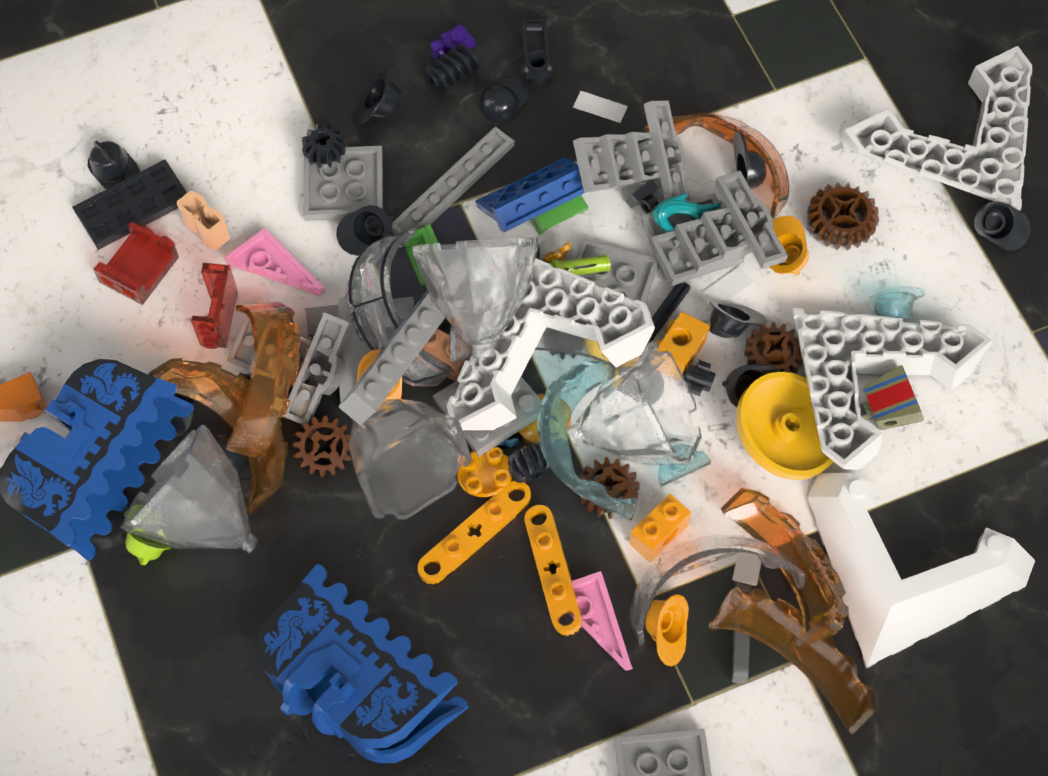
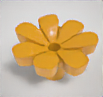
(559, 254)

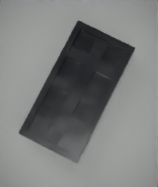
(134, 200)

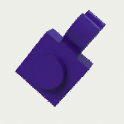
(450, 40)

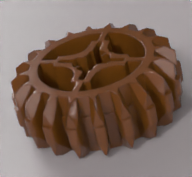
(841, 205)

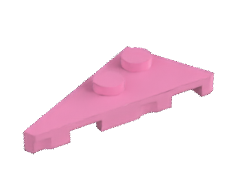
(270, 259)
(600, 618)

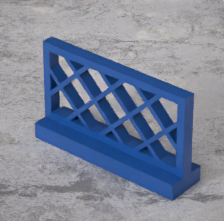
(533, 194)

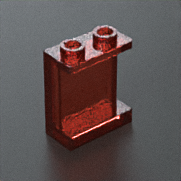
(138, 264)
(215, 328)

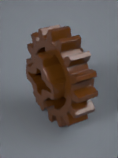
(771, 341)
(314, 436)
(610, 477)

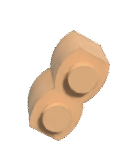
(203, 220)

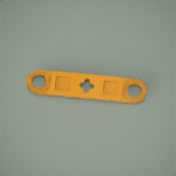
(460, 546)
(558, 586)

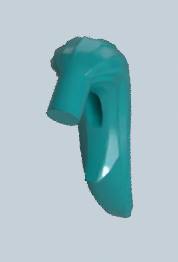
(679, 205)

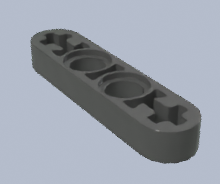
(740, 648)

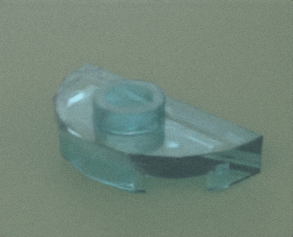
(670, 473)

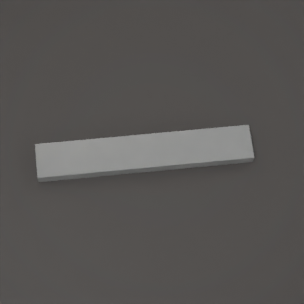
(454, 182)

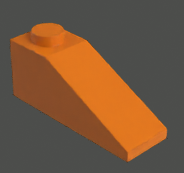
(21, 399)

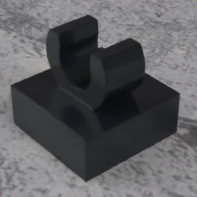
(644, 197)

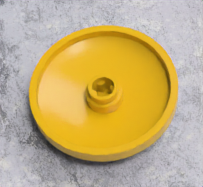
(780, 426)

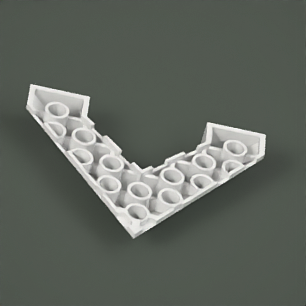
(996, 158)
(560, 303)
(845, 345)
(896, 612)

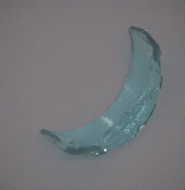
(552, 426)

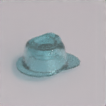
(896, 301)

